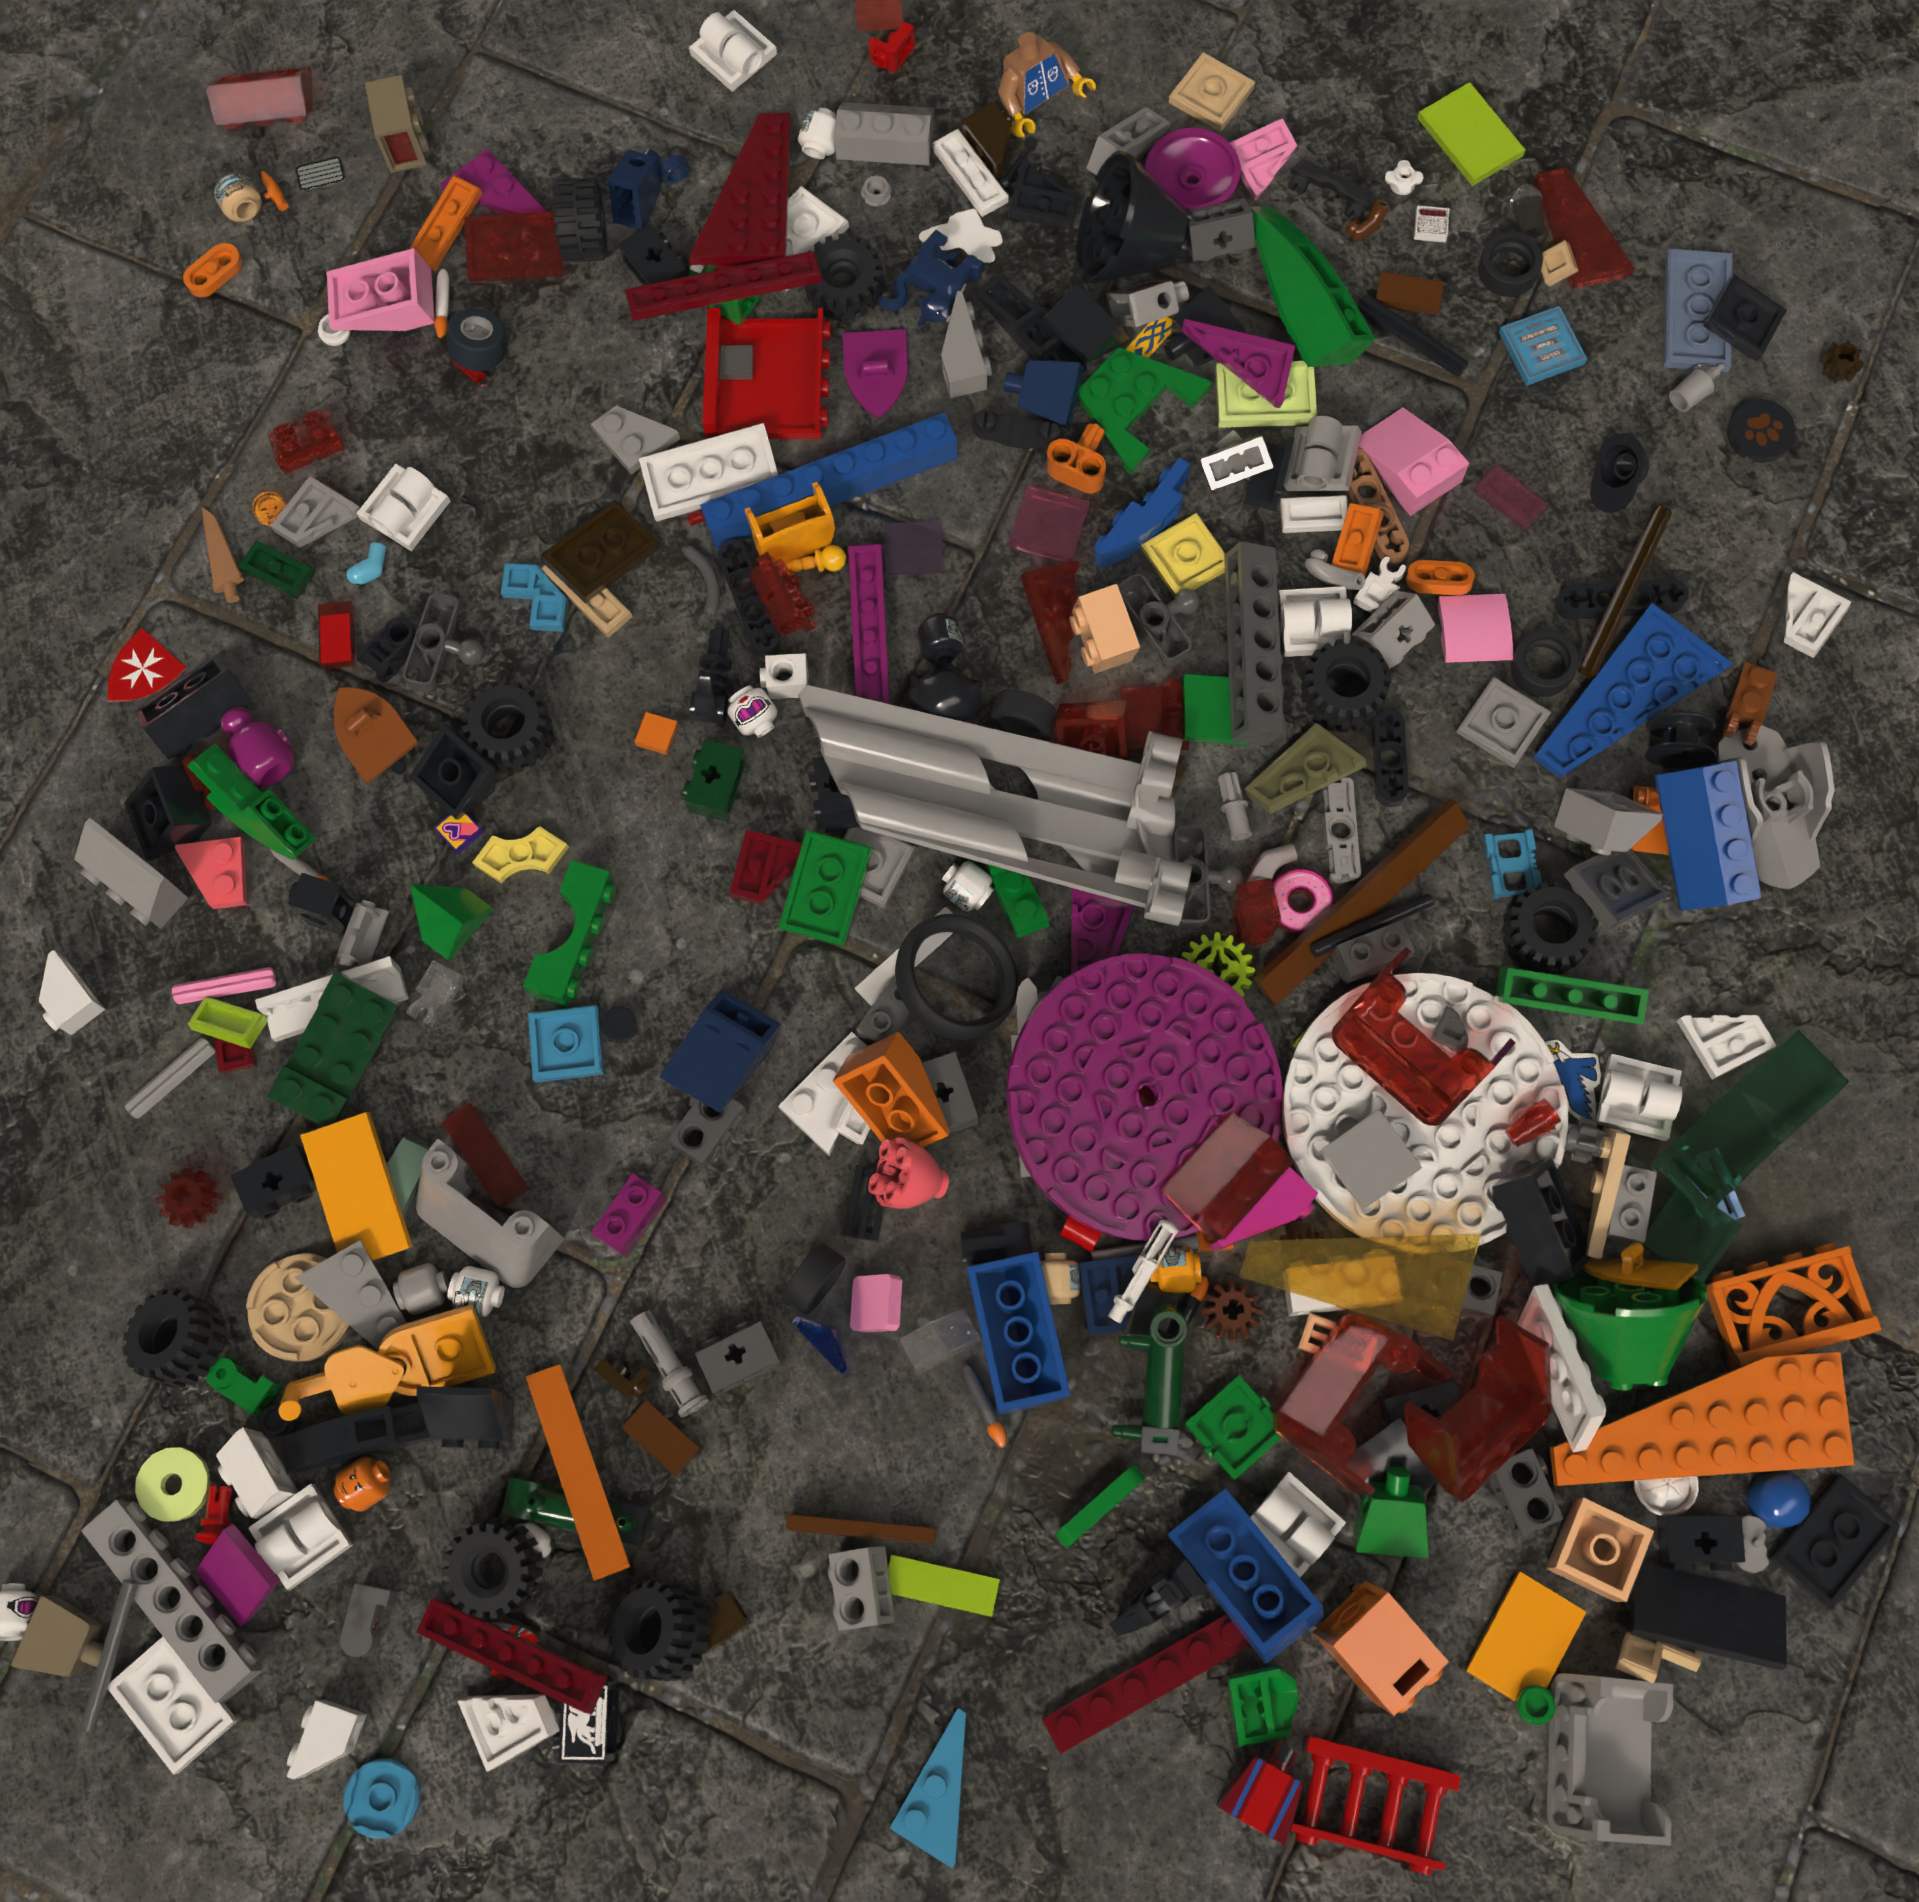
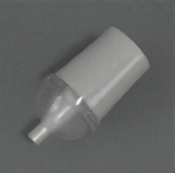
(1700, 383)

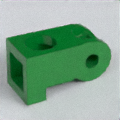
(234, 1383)

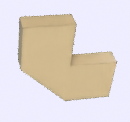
(1643, 1656)

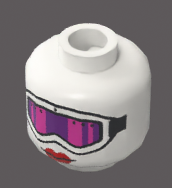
(752, 711)
(15, 1611)

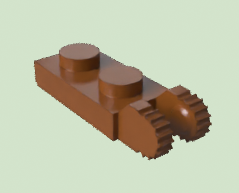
(1750, 701)

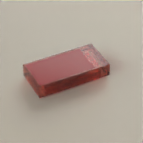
(336, 635)

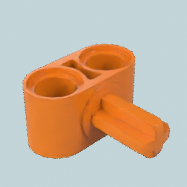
(1080, 459)

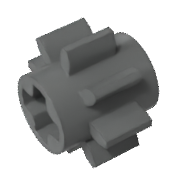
(1583, 1140)

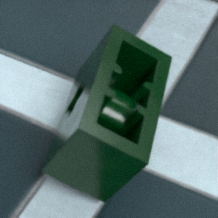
(717, 798)

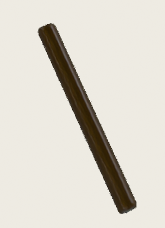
(1624, 592)

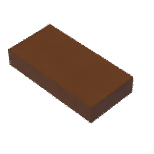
(1409, 293)
(661, 1438)

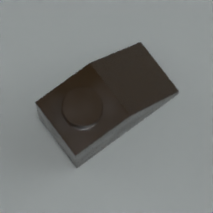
(989, 136)

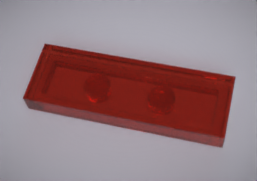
(485, 1156)

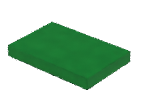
(825, 888)

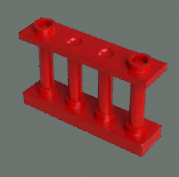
(1398, 1774)

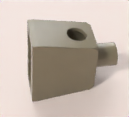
(59, 1640)

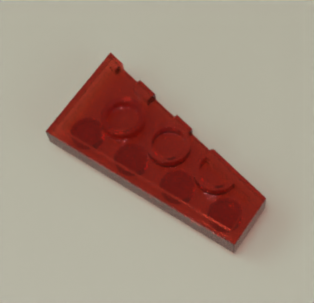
(1577, 222)

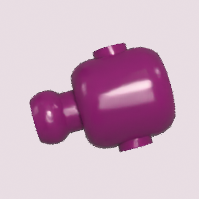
(257, 748)

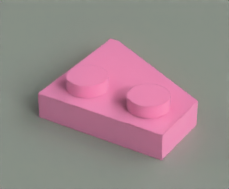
(1263, 155)

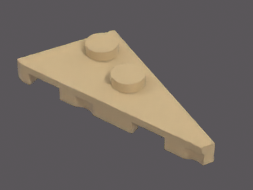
(1605, 1187)

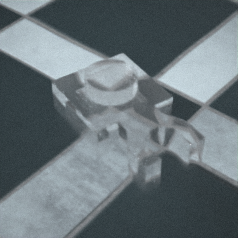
(437, 988)

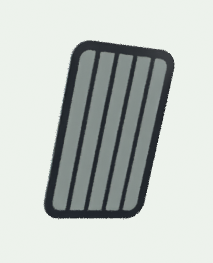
(320, 173)

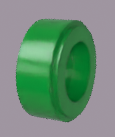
(1535, 1705)

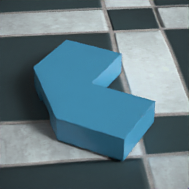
(548, 602)

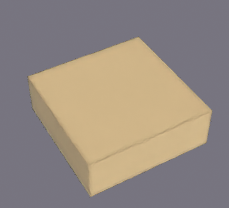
(1558, 263)

